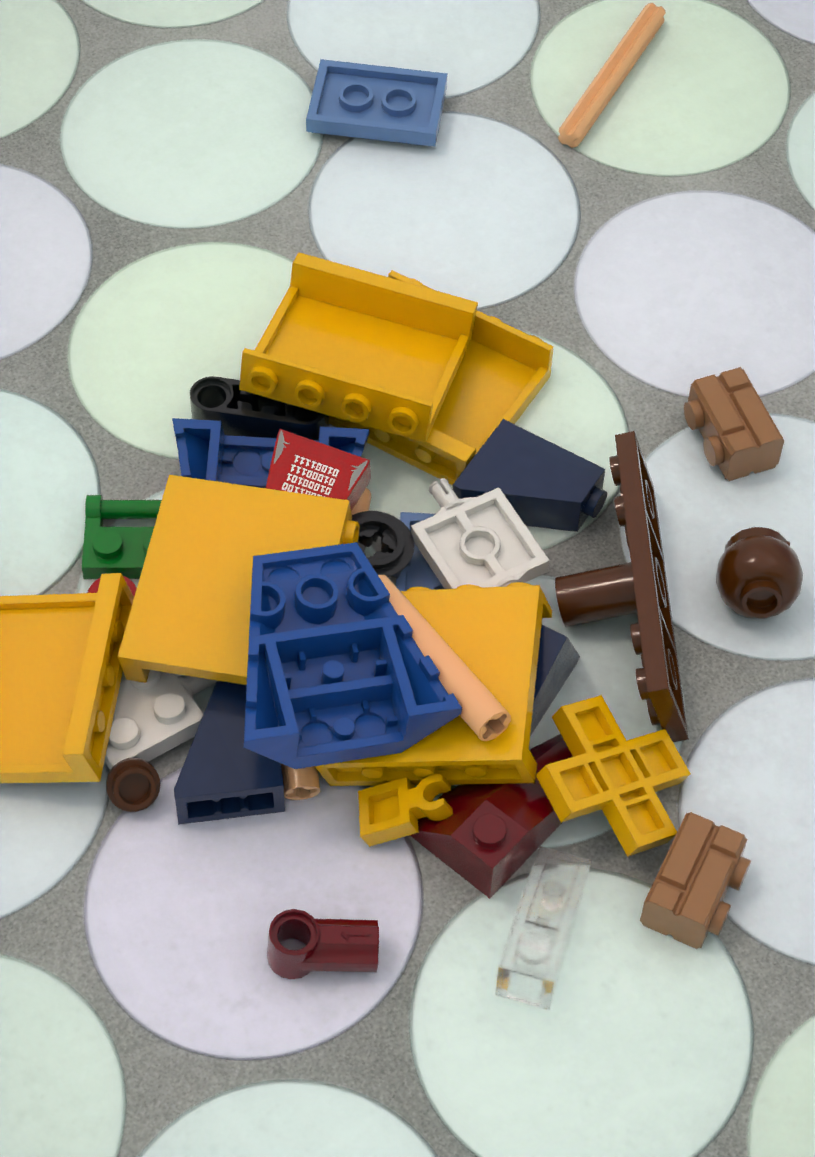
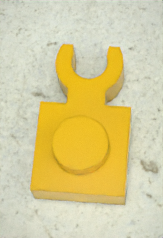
(395, 806)

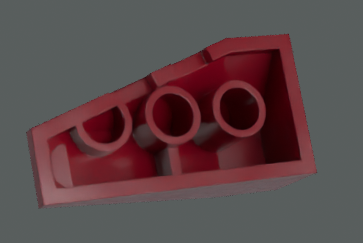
(494, 825)

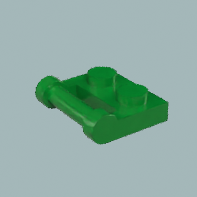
(116, 548)

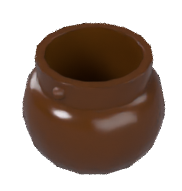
(759, 573)

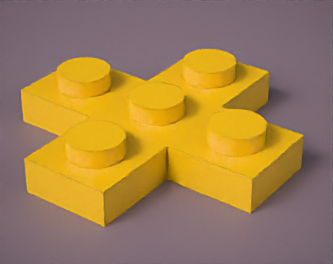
(613, 775)

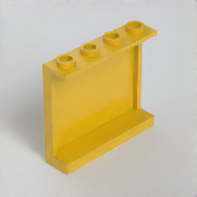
(361, 348)
(493, 383)
(198, 572)
(499, 641)
(60, 681)

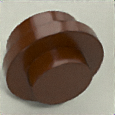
(133, 784)

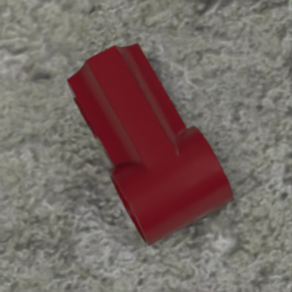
(329, 944)

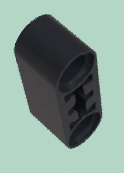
(250, 413)

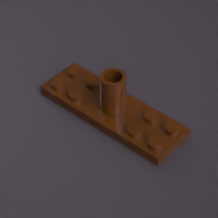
(633, 589)

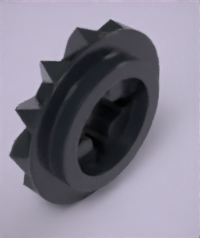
(396, 541)

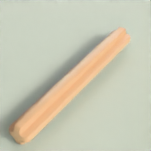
(611, 75)

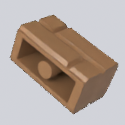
(733, 424)
(694, 881)

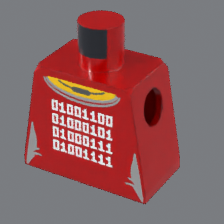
(316, 469)

